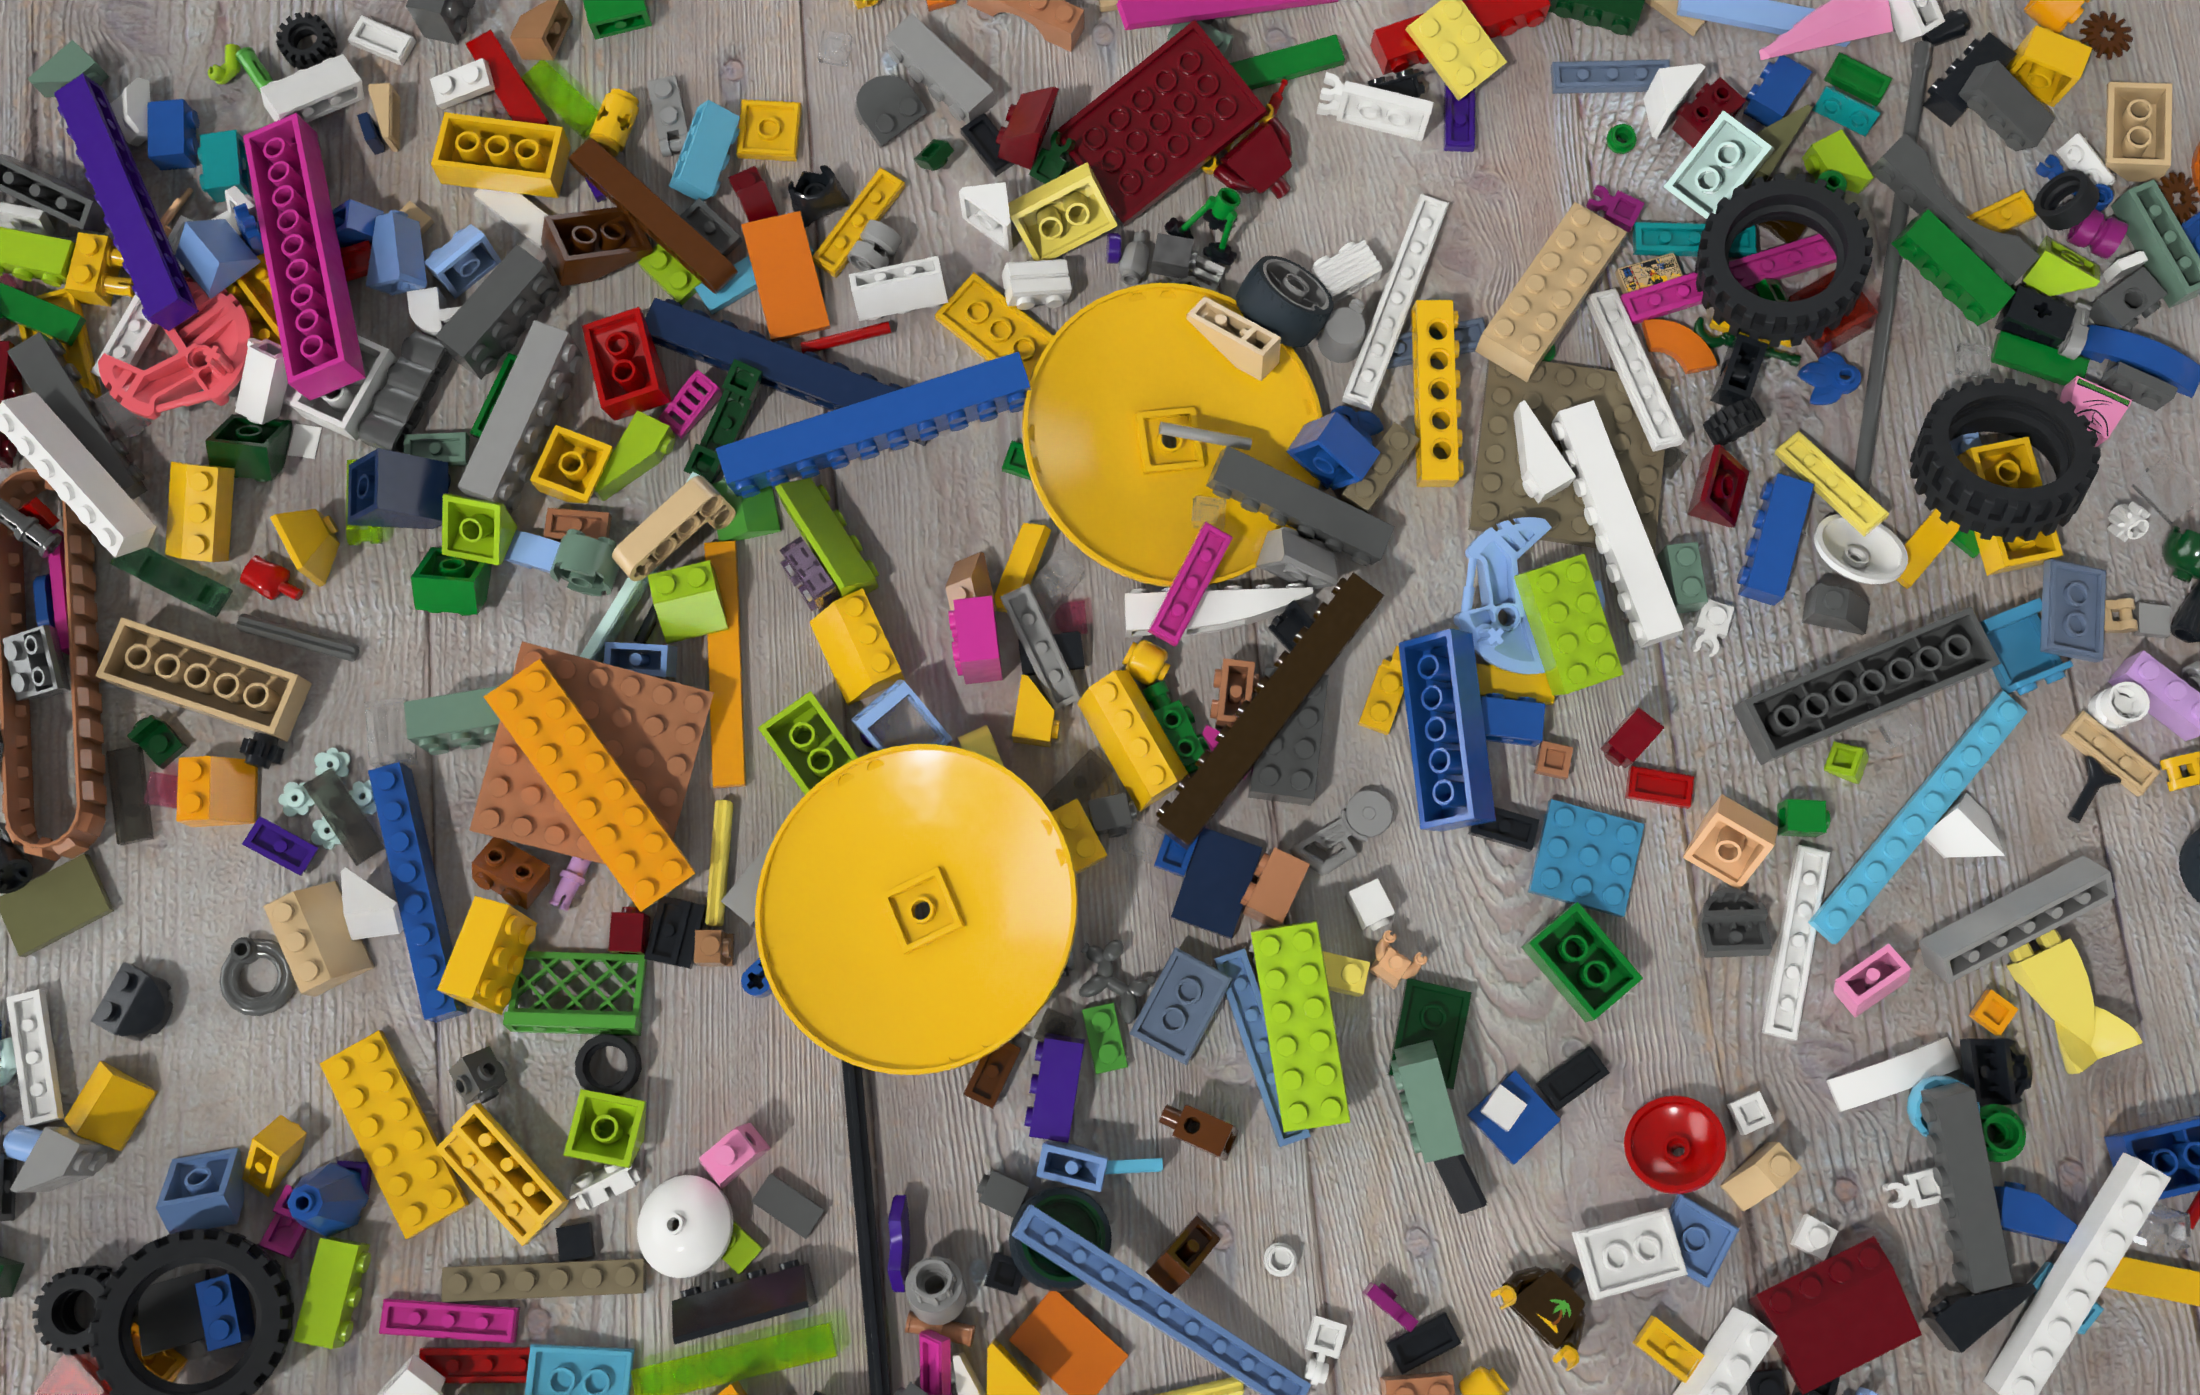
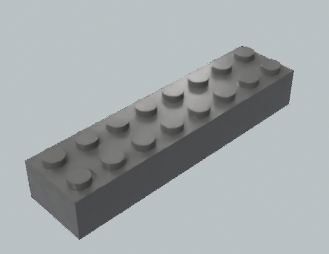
(1866, 685)

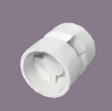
(2119, 705)

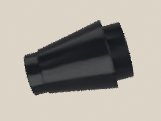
(1954, 27)

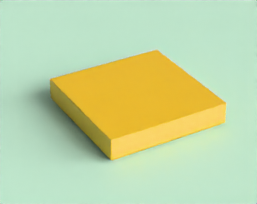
(769, 130)

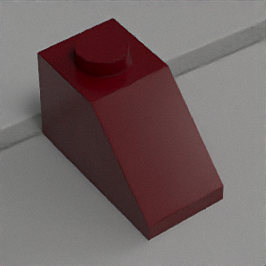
(1631, 738)

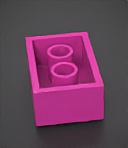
(975, 640)

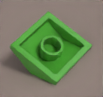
(753, 516)

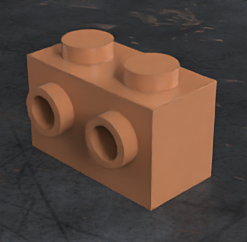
(1235, 684)

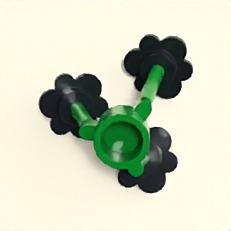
(1221, 215)

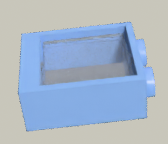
(899, 719)

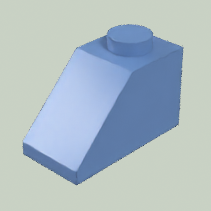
(1072, 1165)

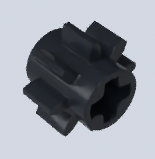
(261, 750)

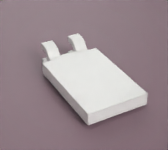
(1375, 108)

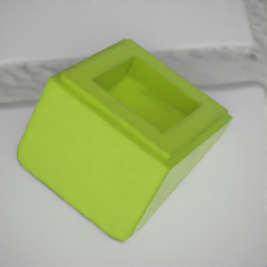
(1847, 762)

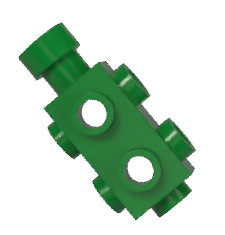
(1180, 732)

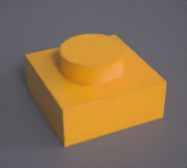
(1993, 1012)

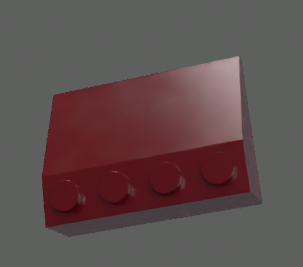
(1837, 1315)

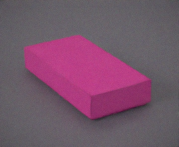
(935, 1363)

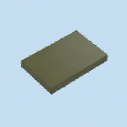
(54, 905)

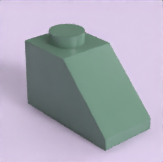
(65, 67)

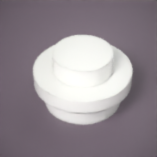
(1280, 1259)

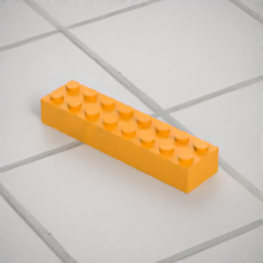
(590, 784)

